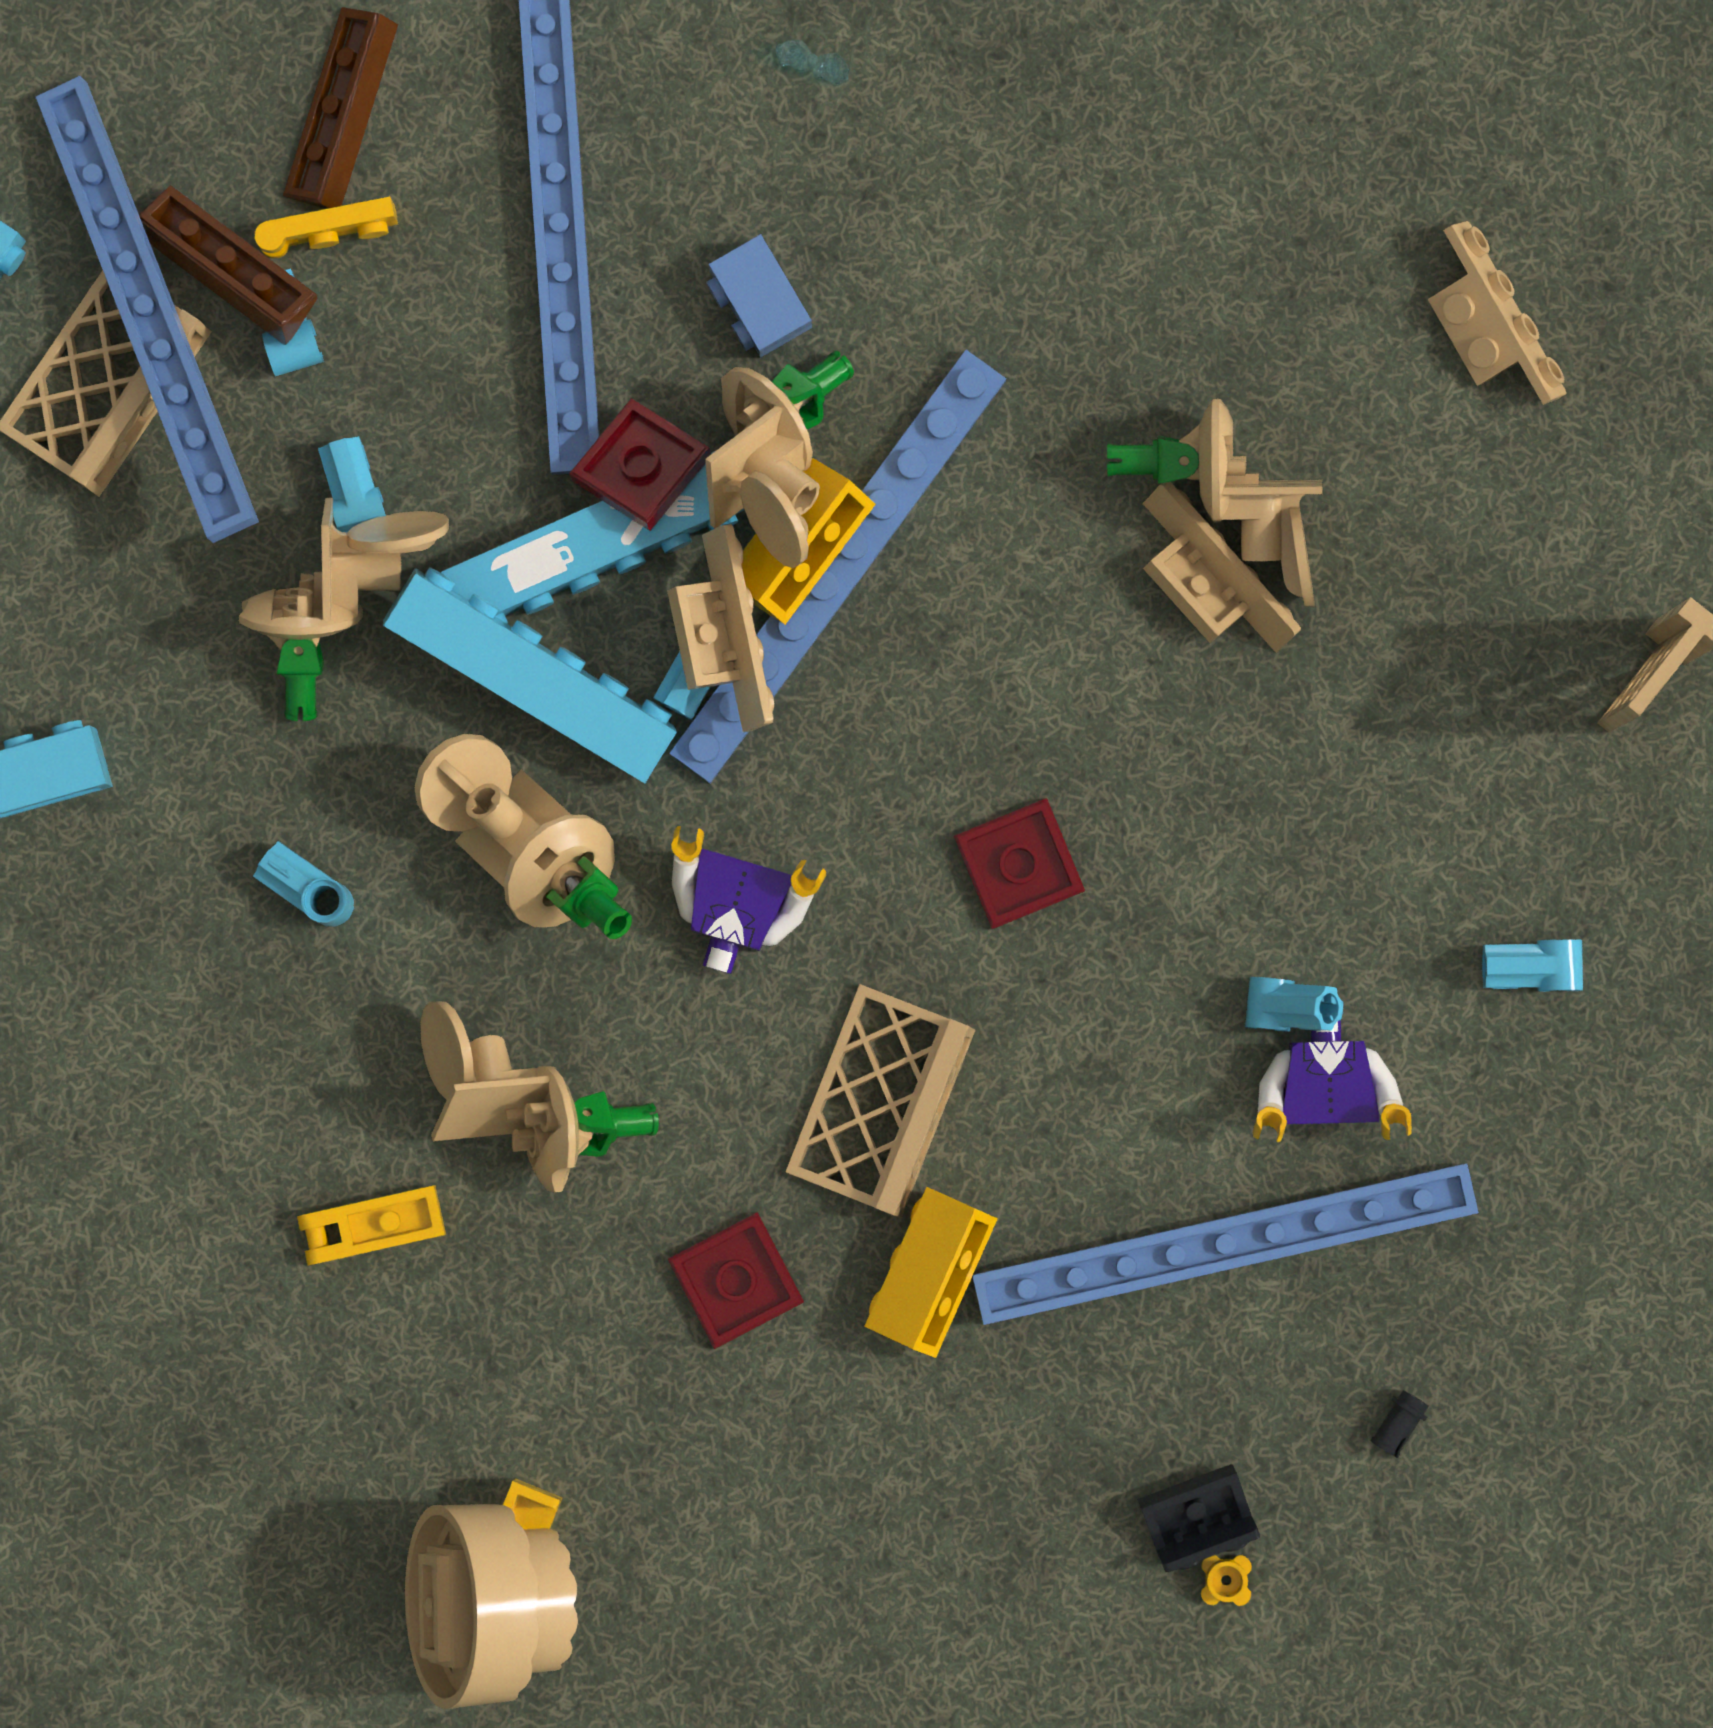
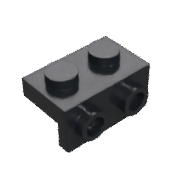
(1199, 1519)

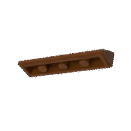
(344, 110)
(227, 264)

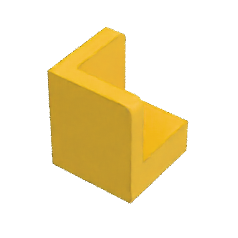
(532, 1505)

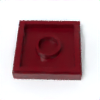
(640, 464)
(1019, 863)
(736, 1280)

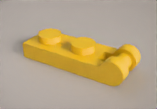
(324, 226)
(373, 1224)

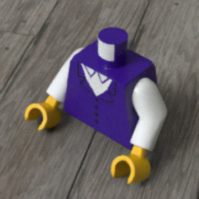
(736, 900)
(1329, 1084)

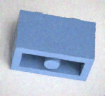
(758, 296)

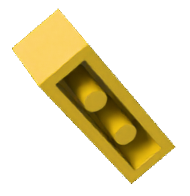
(830, 523)
(930, 1272)

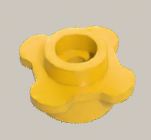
(1237, 1589)

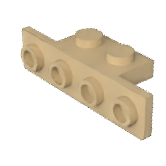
(1487, 322)
(1208, 577)
(719, 632)

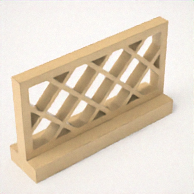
(129, 412)
(1682, 637)
(920, 1118)

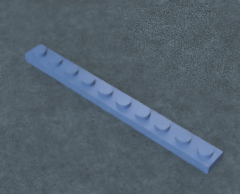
(559, 231)
(147, 310)
(895, 491)
(1225, 1243)

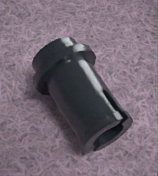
(1400, 1423)

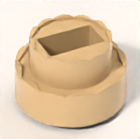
(485, 1604)

